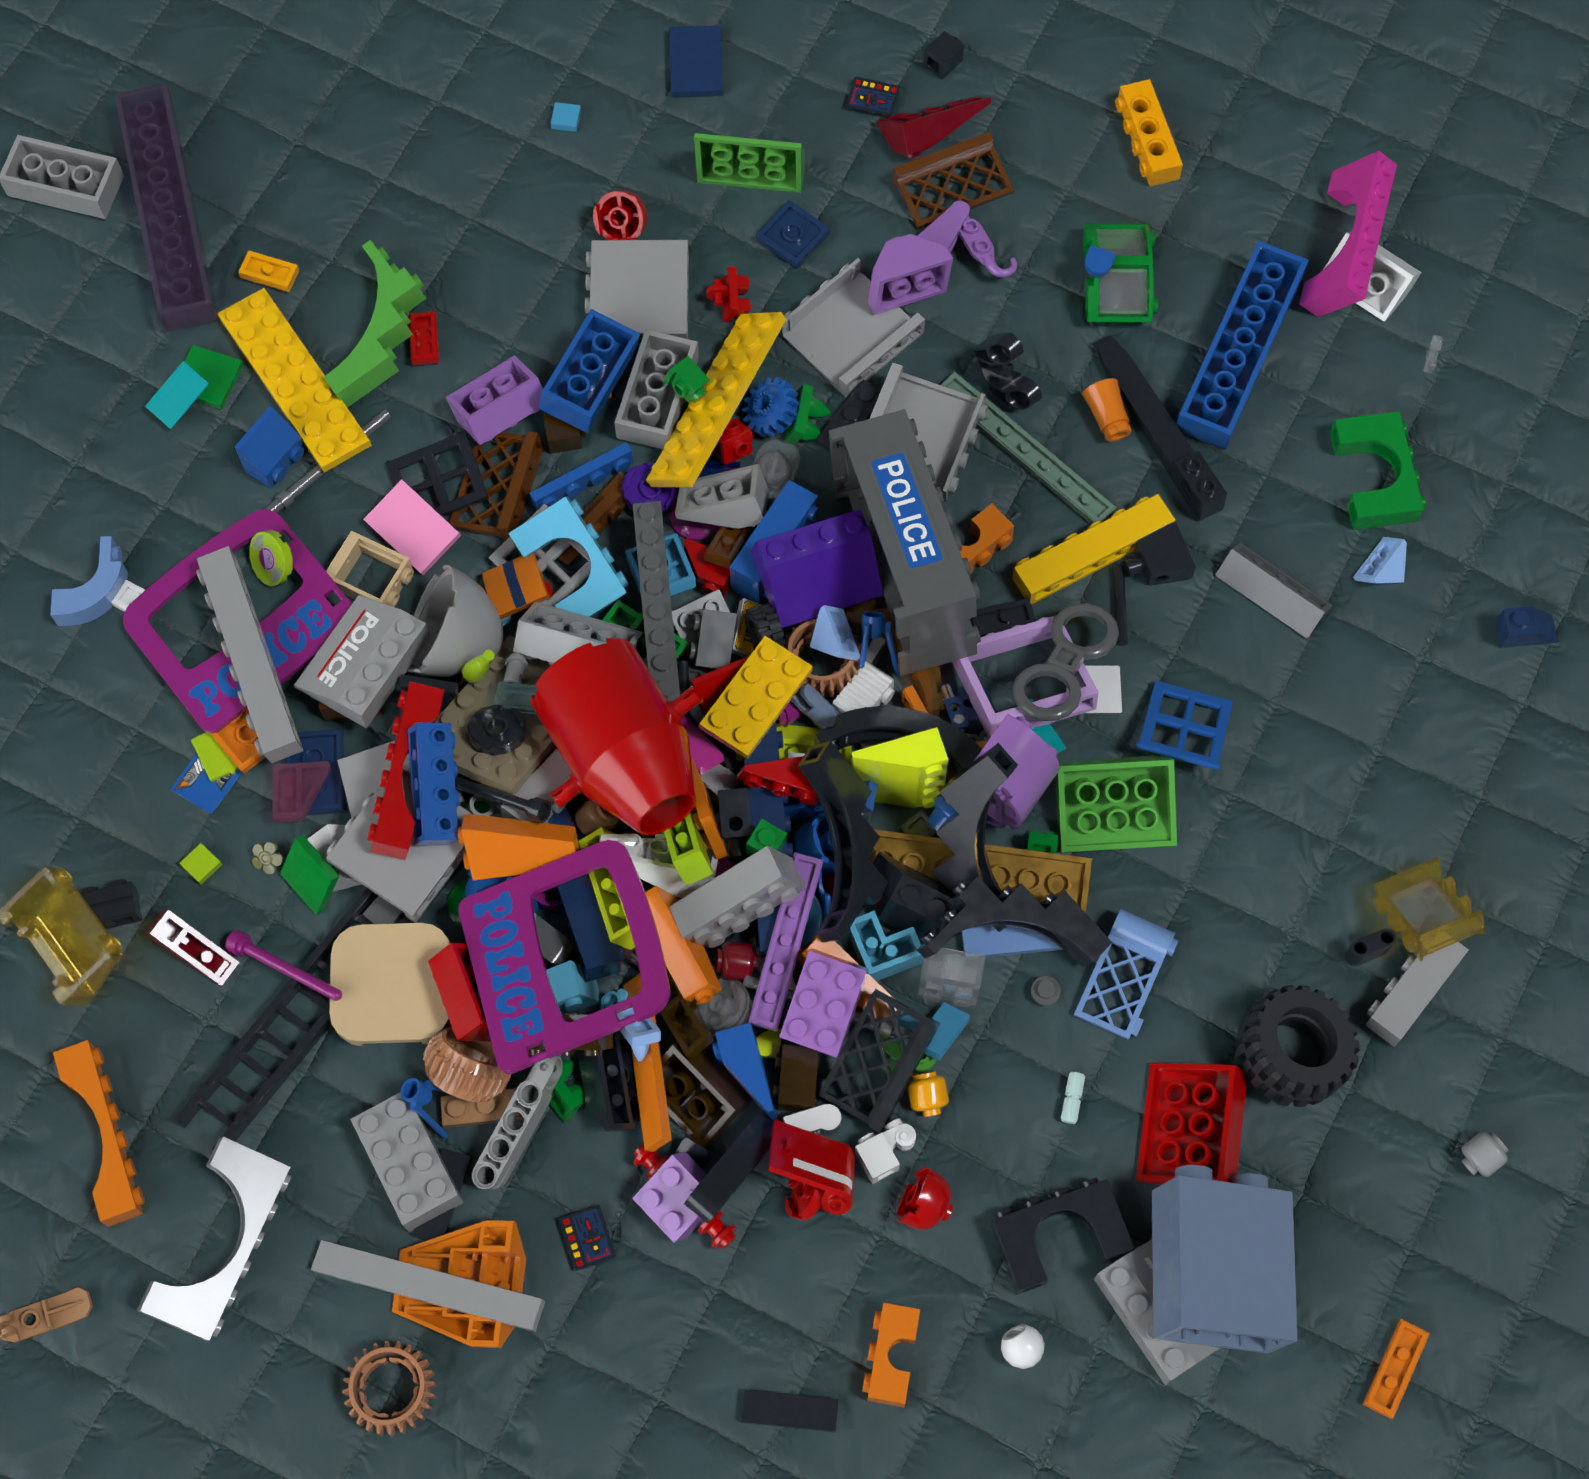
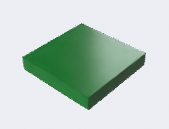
(218, 370)
(309, 874)

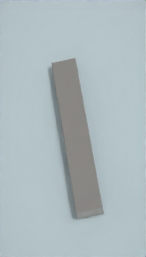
(428, 1286)

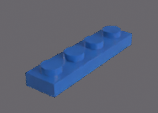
(589, 474)

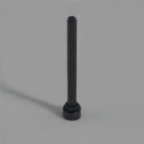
(536, 809)

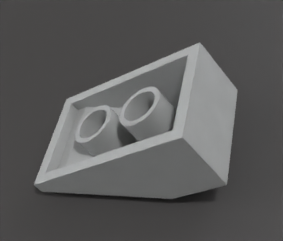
(726, 498)

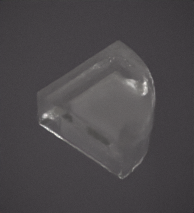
(1432, 353)

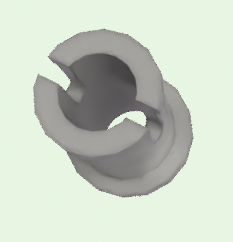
(515, 665)

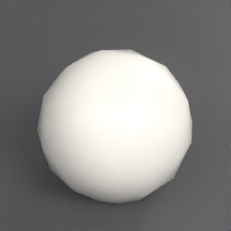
(1022, 1346)

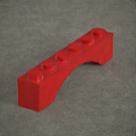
(395, 825)

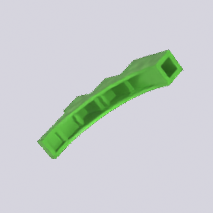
(373, 356)

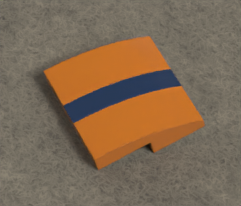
(515, 585)

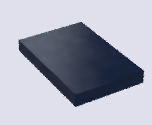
(696, 61)
(322, 747)

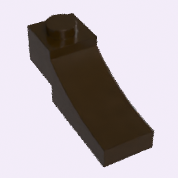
(686, 1022)

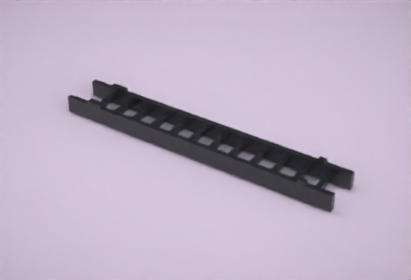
(259, 1028)

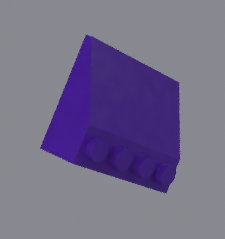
(817, 567)

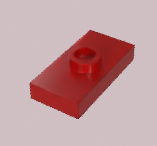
(424, 339)

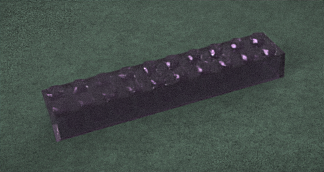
(166, 207)

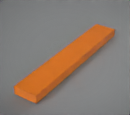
(650, 1088)

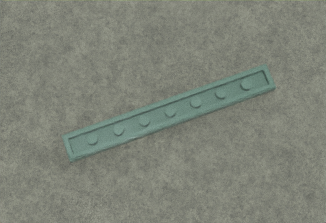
(1037, 458)

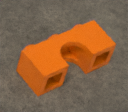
(992, 532)
(895, 1326)

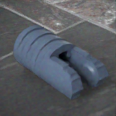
(815, 706)

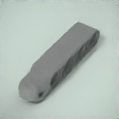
(544, 1079)

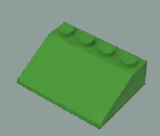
(749, 162)
(1116, 803)

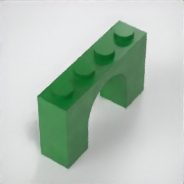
(1385, 437)

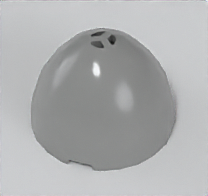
(459, 623)

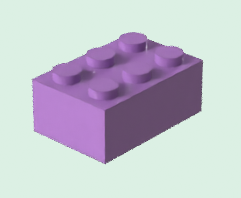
(496, 400)
(824, 1002)

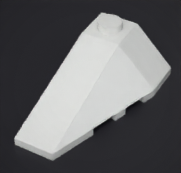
(655, 863)

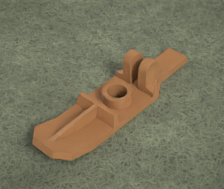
(49, 1314)

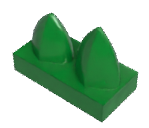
(810, 406)
(568, 1098)

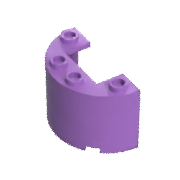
(1029, 780)

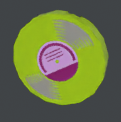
(270, 557)

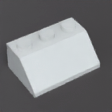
(1388, 284)

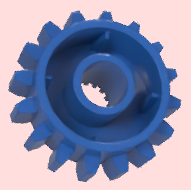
(771, 407)

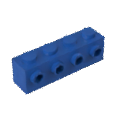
(433, 783)

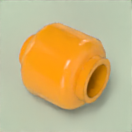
(928, 1093)

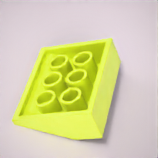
(905, 769)

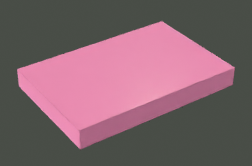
(412, 527)

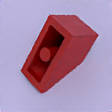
(707, 574)

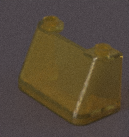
(64, 934)

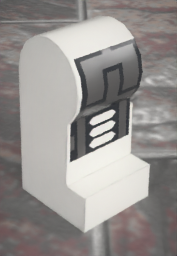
(819, 1120)

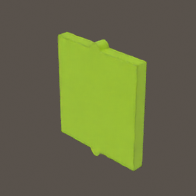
(213, 757)

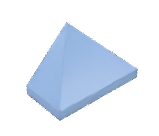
(1385, 563)
(834, 634)

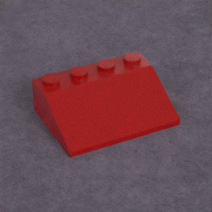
(1192, 1120)

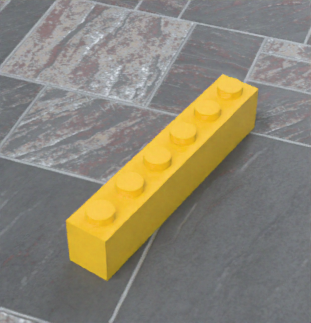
(1089, 550)

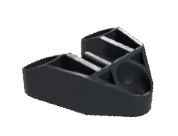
(1005, 383)

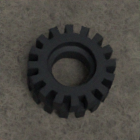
(763, 622)

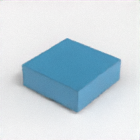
(565, 117)

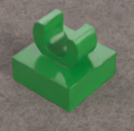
(1042, 842)

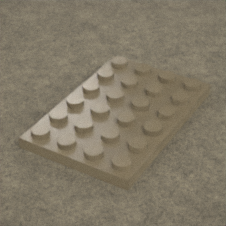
(508, 770)

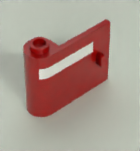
(814, 1162)

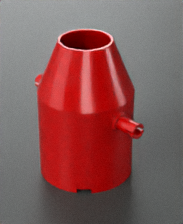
(619, 735)

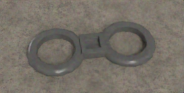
(1065, 662)

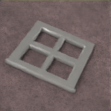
(546, 560)

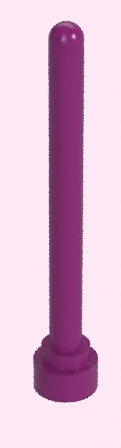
(241, 944)

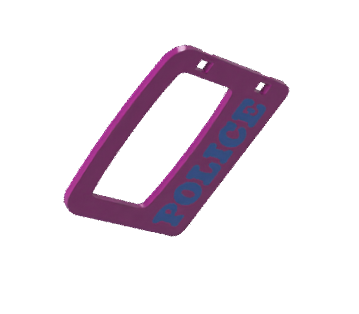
(291, 631)
(512, 970)

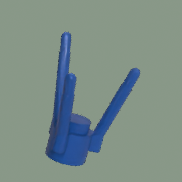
(872, 627)
(420, 1094)

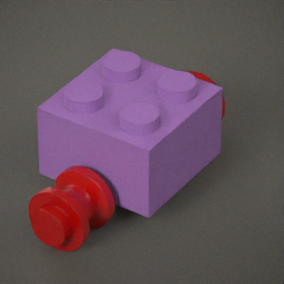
(665, 1193)

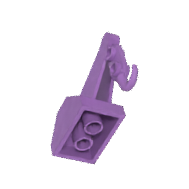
(921, 265)

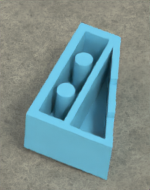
(571, 988)

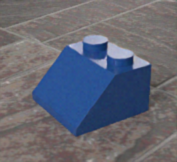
(269, 448)

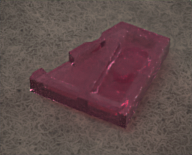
(296, 789)

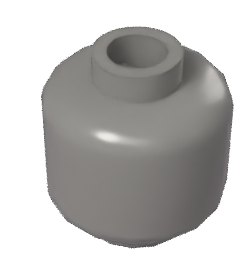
(1484, 1154)

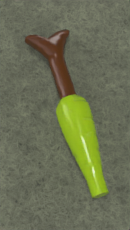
(475, 669)

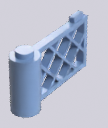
(1147, 942)

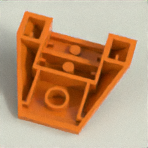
(482, 1253)

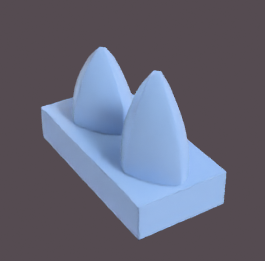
(639, 1034)

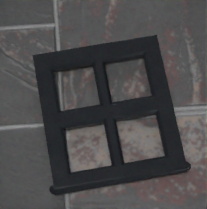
(436, 479)

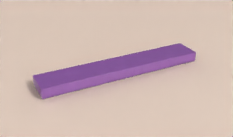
(784, 948)

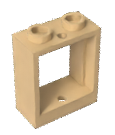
(347, 557)

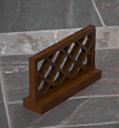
(948, 159)
(519, 484)

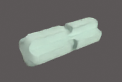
(1071, 1102)

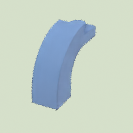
(93, 598)

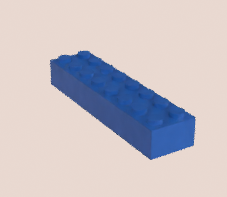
(1241, 345)

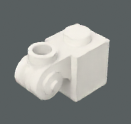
(877, 1151)

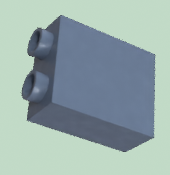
(1223, 1262)

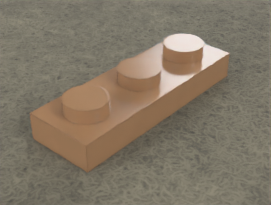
(460, 1112)

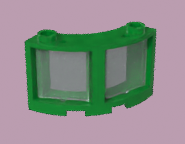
(1128, 287)

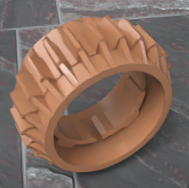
(829, 684)
(464, 1067)
(360, 1374)

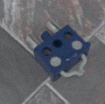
(961, 712)

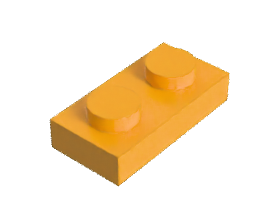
(268, 271)

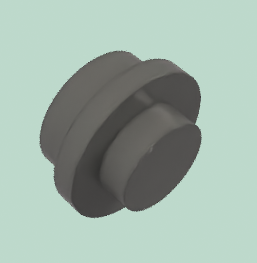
(1045, 991)

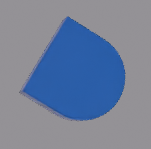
(1099, 261)

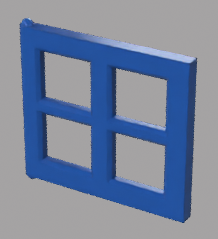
(1185, 725)

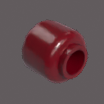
(735, 961)

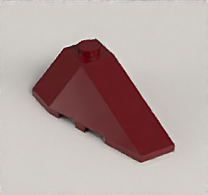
(917, 131)

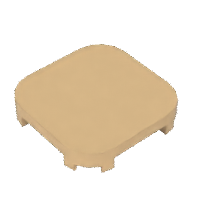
(387, 984)

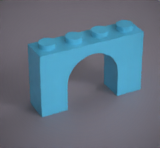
(564, 521)

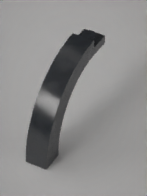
(894, 722)

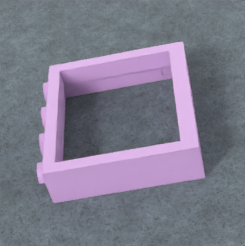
(1008, 640)

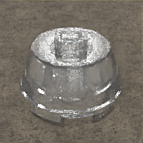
(728, 1007)

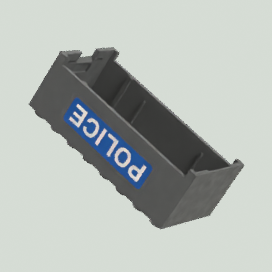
(916, 554)

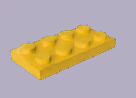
(755, 697)

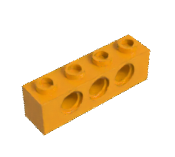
(1142, 98)

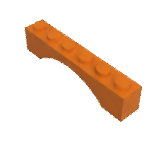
(115, 1189)

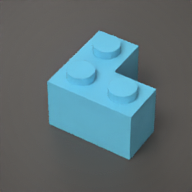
(883, 954)

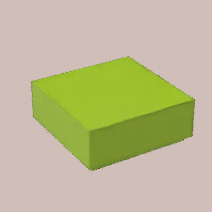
(200, 863)

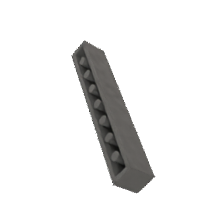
(656, 597)

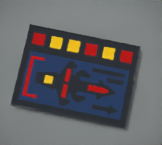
(873, 96)
(587, 1238)

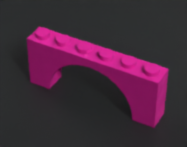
(1348, 275)

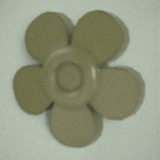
(266, 858)

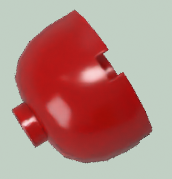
(620, 215)
(926, 1201)

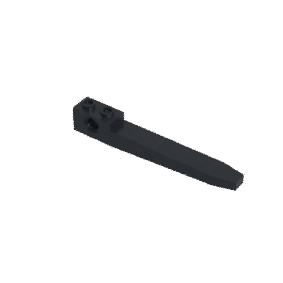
(1184, 466)

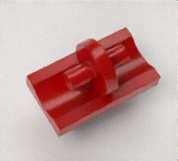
(726, 292)

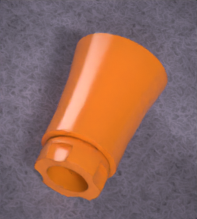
(1108, 409)

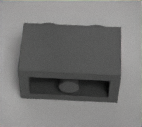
(712, 638)

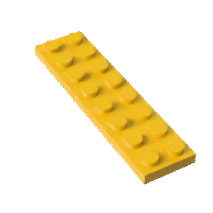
(294, 380)
(707, 419)

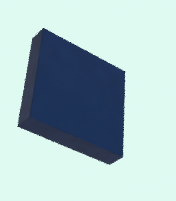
(792, 234)

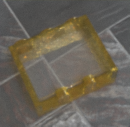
(1426, 909)

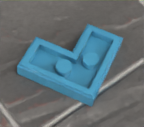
(951, 1025)

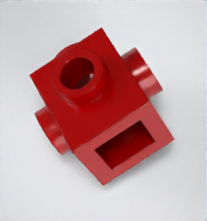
(734, 442)

